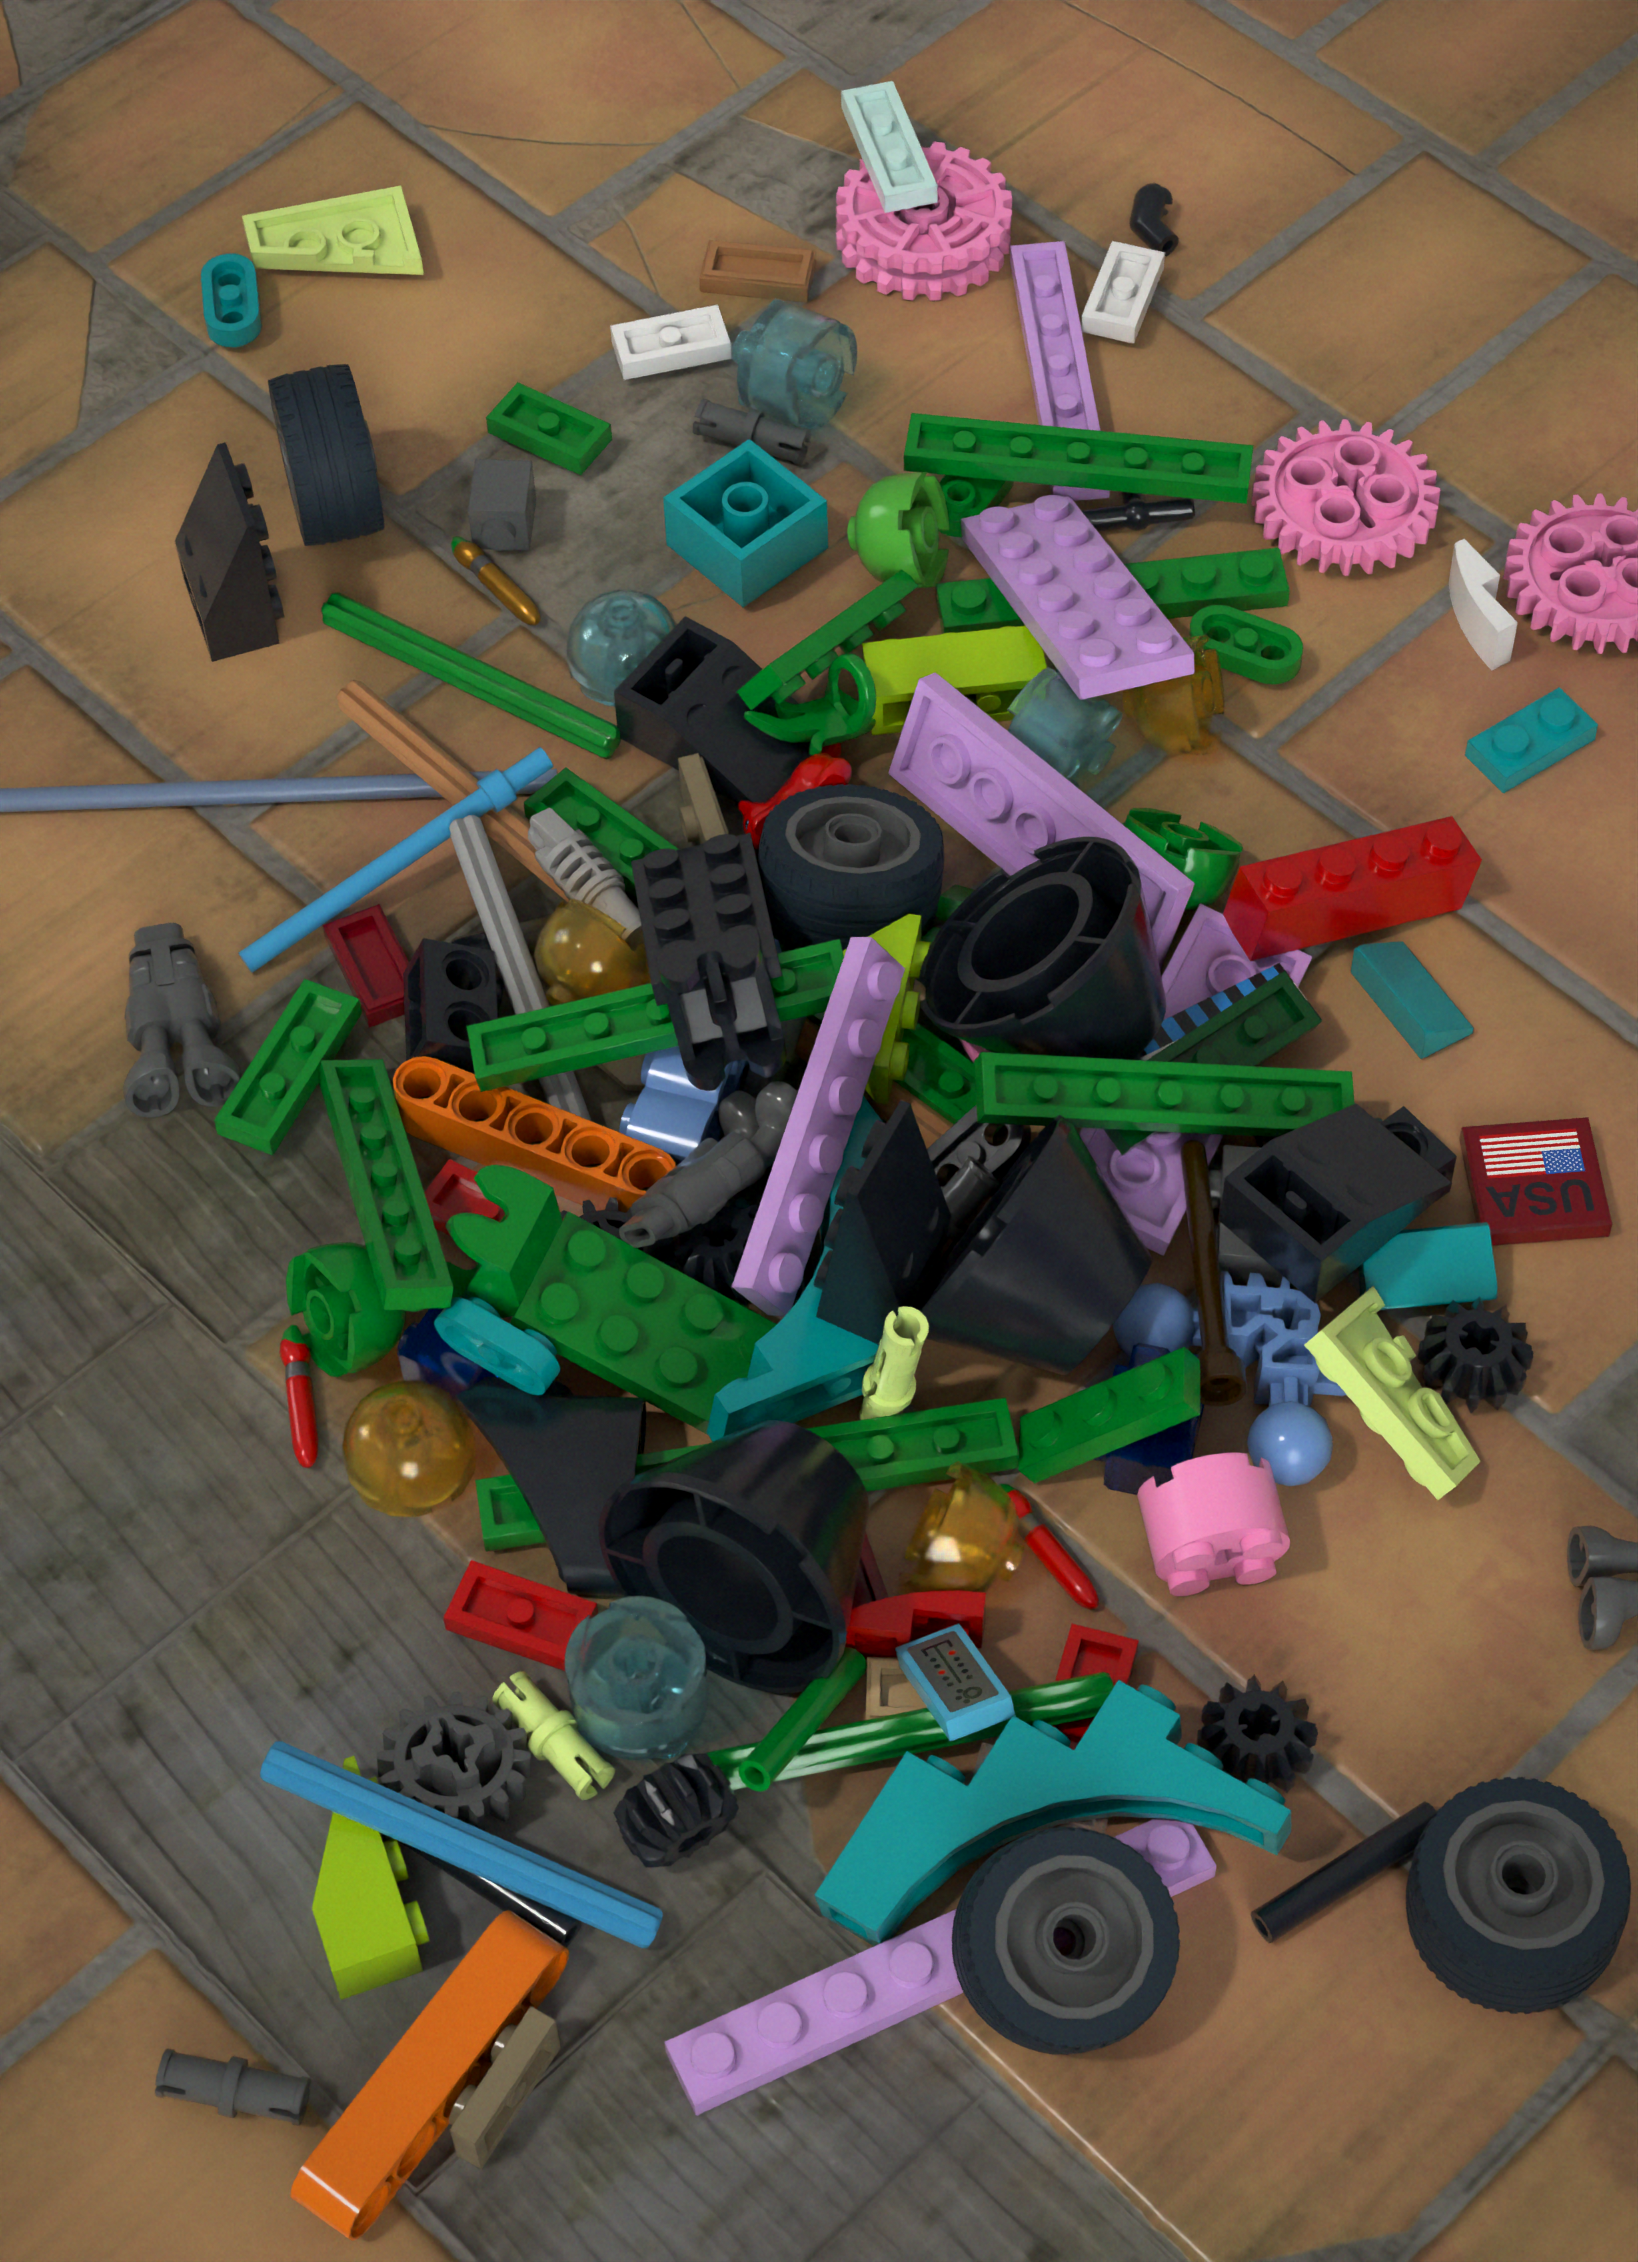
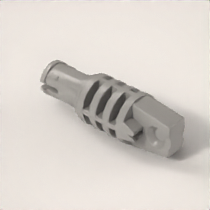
(583, 871)

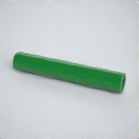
(801, 1722)

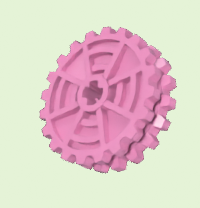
(933, 244)

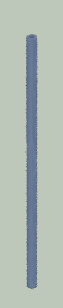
(229, 792)

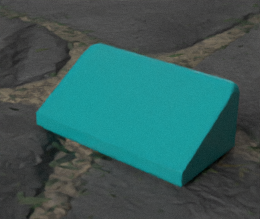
(1409, 997)
(1432, 1267)

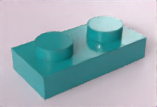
(1531, 740)

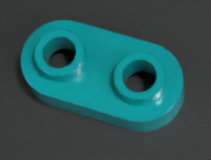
(231, 300)
(483, 1337)

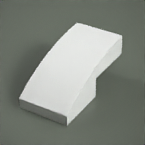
(1473, 598)

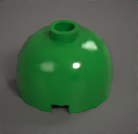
(1203, 855)
(341, 1308)

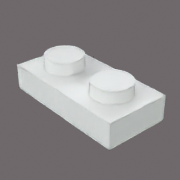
(1122, 292)
(670, 342)

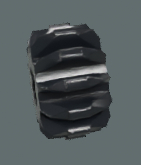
(714, 1249)
(1475, 1355)
(1283, 1731)
(676, 1810)

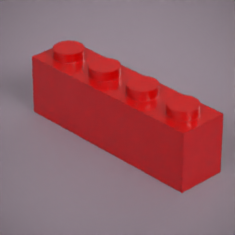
(1351, 888)

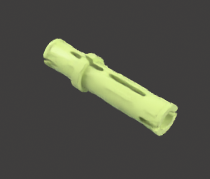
(891, 1380)

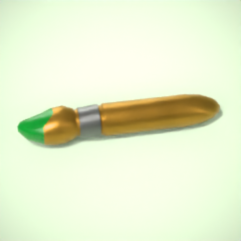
(495, 580)

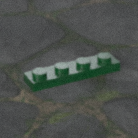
(1239, 1035)

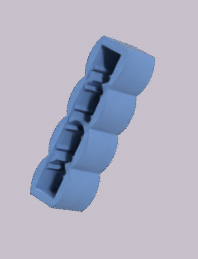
(671, 1109)

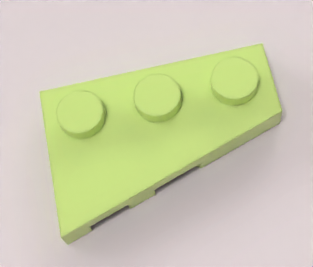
(337, 235)
(1380, 1381)

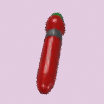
(300, 1397)
(1052, 1553)

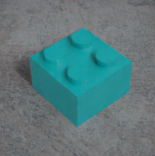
(746, 522)

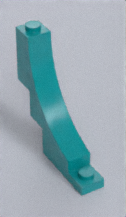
(803, 1359)

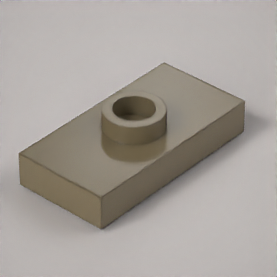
(701, 814)

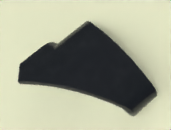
(566, 1463)

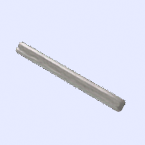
(508, 945)

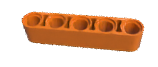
(516, 1121)
(417, 2084)

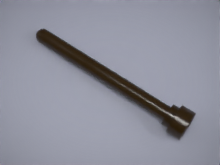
(1221, 1369)

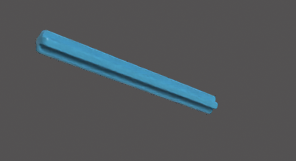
(461, 1844)

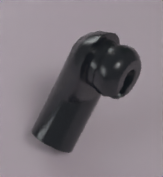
(1147, 215)

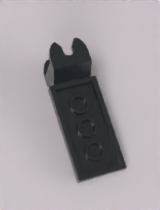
(712, 955)

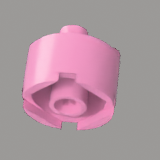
(1214, 1522)

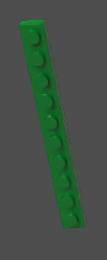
(934, 1069)

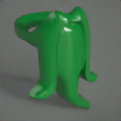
(825, 719)

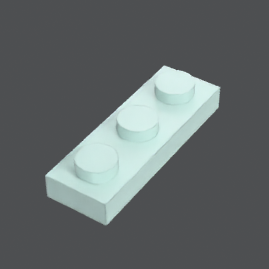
(889, 147)

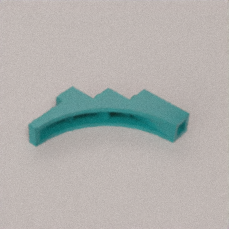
(1031, 1780)

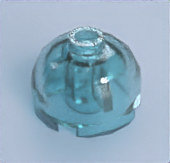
(613, 638)

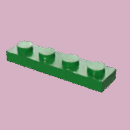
(817, 652)

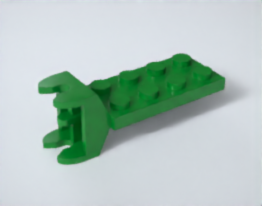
(602, 1299)

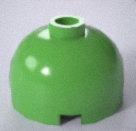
(900, 528)

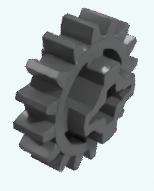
(454, 1757)

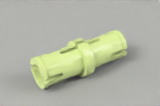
(554, 1735)

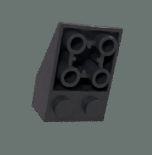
(226, 564)
(688, 704)
(1327, 1197)
(886, 1231)

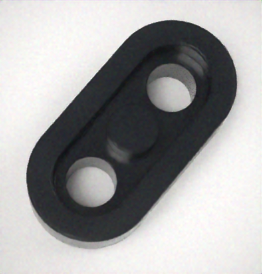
(976, 1140)

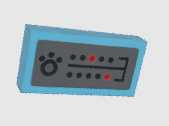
(955, 1682)

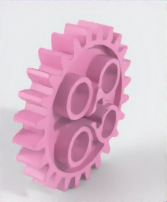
(1345, 497)
(1578, 572)

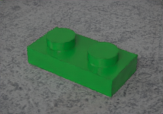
(549, 428)

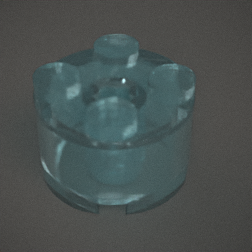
(794, 364)
(1063, 728)
(637, 1679)

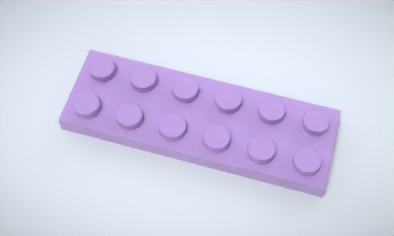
(1076, 597)
(1013, 799)
(1150, 1175)

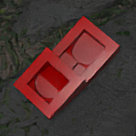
(897, 1620)

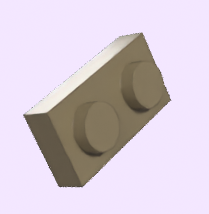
(518, 2063)

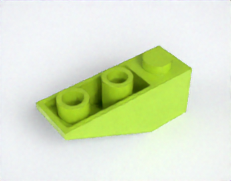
(360, 1910)

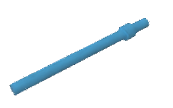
(493, 792)

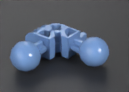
(1263, 1327)

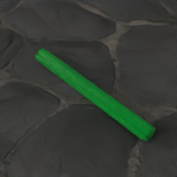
(471, 675)
(920, 1732)

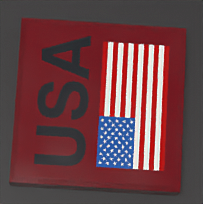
(1536, 1181)

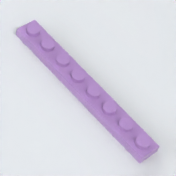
(872, 1990)

